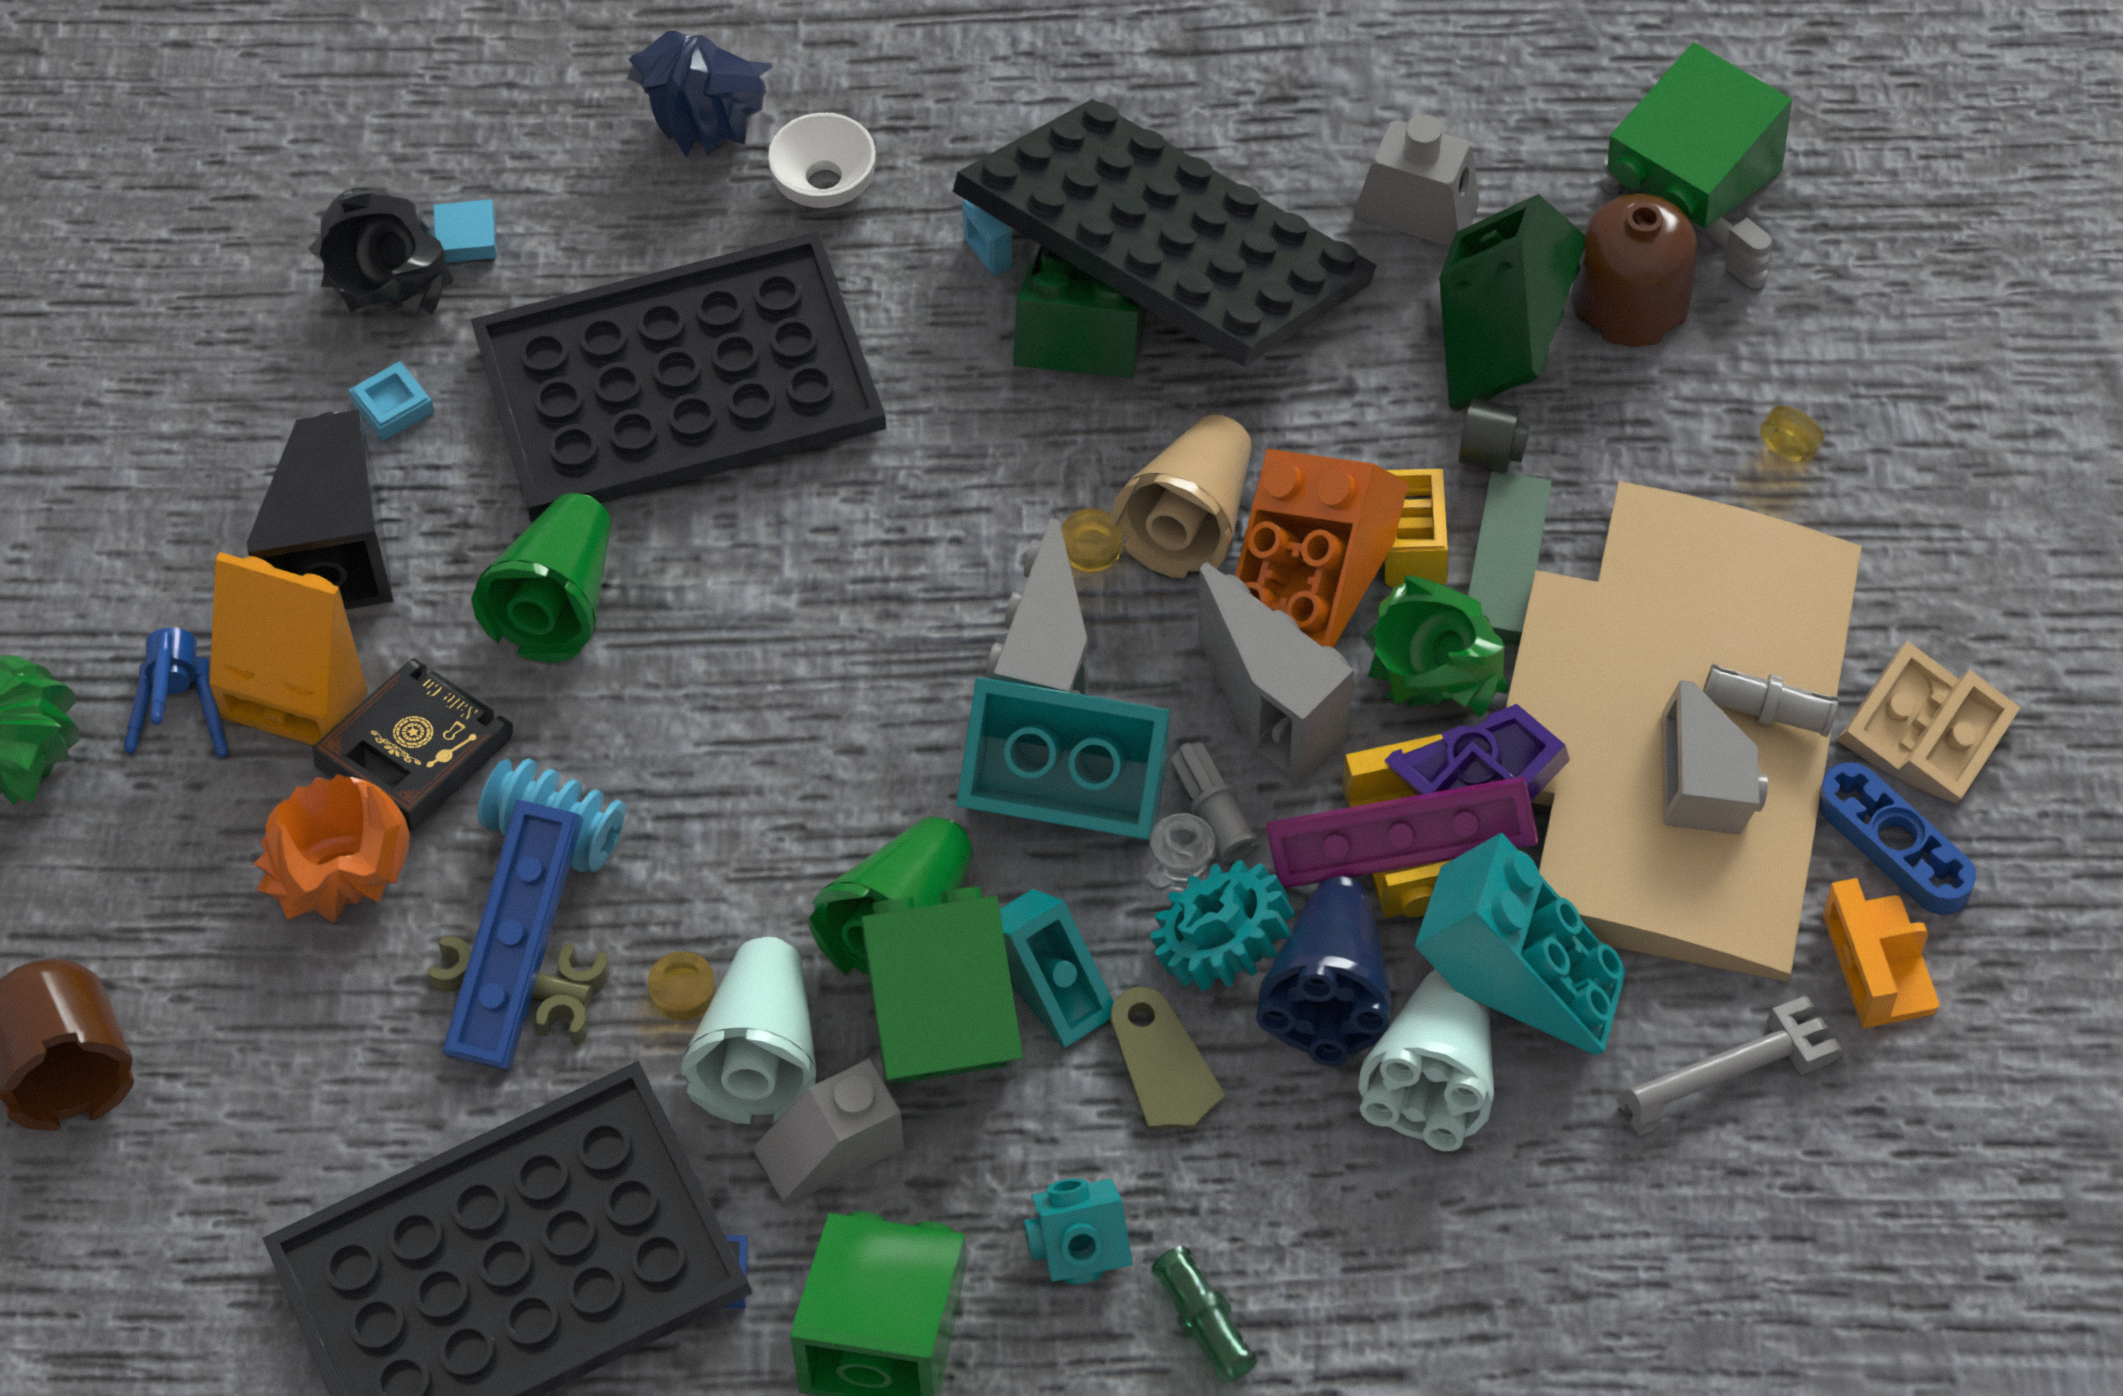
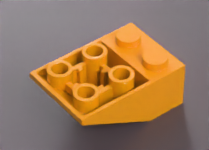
(281, 650)

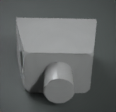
(1420, 182)

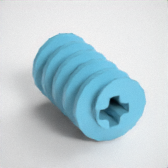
(598, 831)

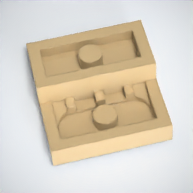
(1929, 724)

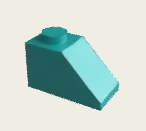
(1053, 967)

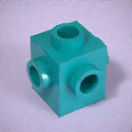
(1078, 1230)

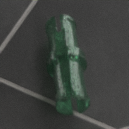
(1204, 1314)

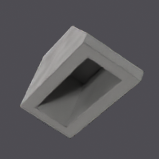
(1707, 766)
(830, 1133)

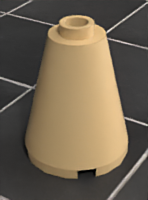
(1186, 499)

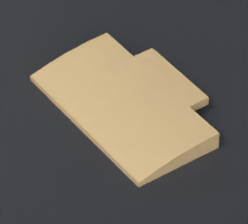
(1598, 664)

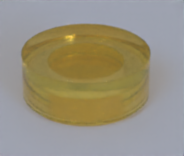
(1791, 434)
(1092, 540)
(681, 985)

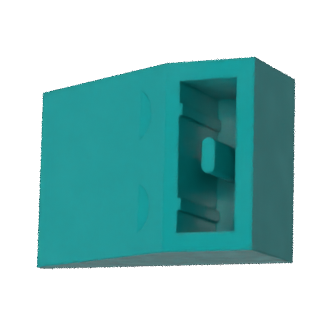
(1520, 946)

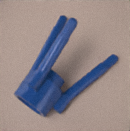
(169, 670)

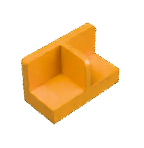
(1879, 955)

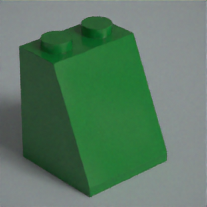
(1702, 137)
(940, 987)
(878, 1308)

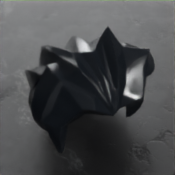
(380, 252)

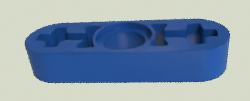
(1898, 865)

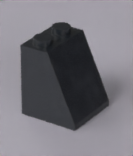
(327, 511)

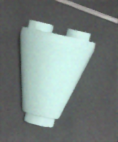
(1432, 1068)

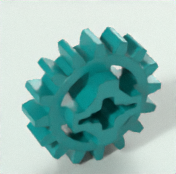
(1222, 925)

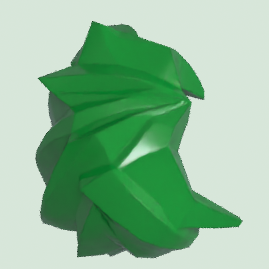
(1435, 647)
(32, 726)

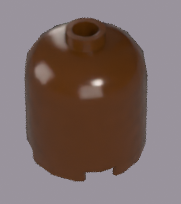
(1636, 270)
(59, 1045)

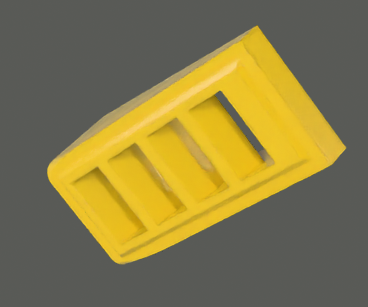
(1421, 534)

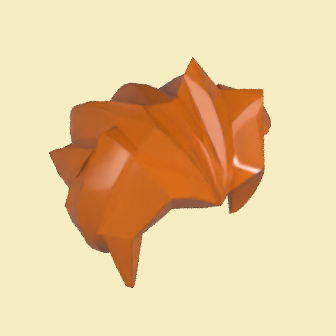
(332, 847)

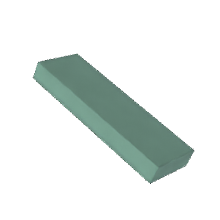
(1509, 550)

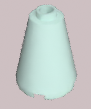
(754, 1038)

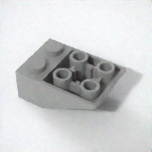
(1044, 624)
(1276, 679)

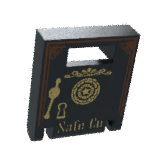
(420, 729)

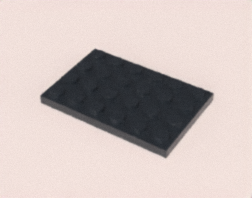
(1166, 230)
(678, 374)
(513, 1255)

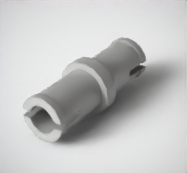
(1771, 700)

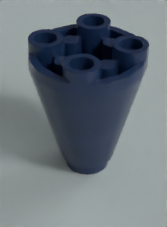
(1329, 977)

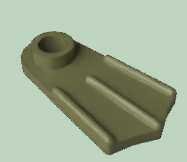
(1163, 1063)

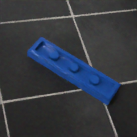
(513, 935)

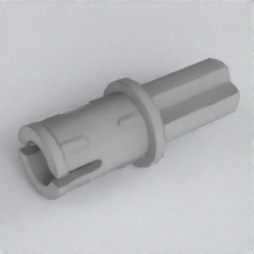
(1214, 802)

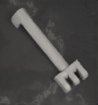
(1745, 242)
(1787, 1039)

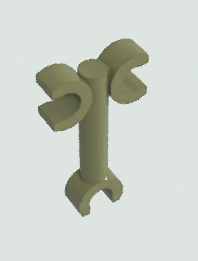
(561, 995)

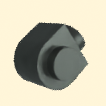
(1492, 436)

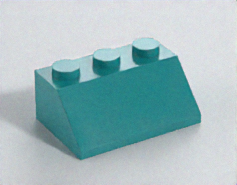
(1064, 758)

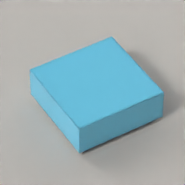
(466, 230)
(987, 238)
(391, 401)

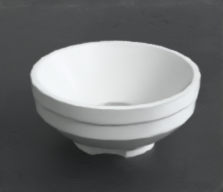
(819, 144)

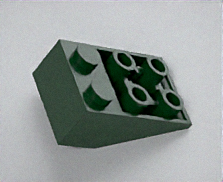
(1505, 298)
(1074, 321)

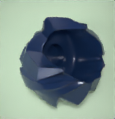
(699, 89)

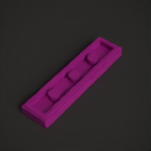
(1399, 832)

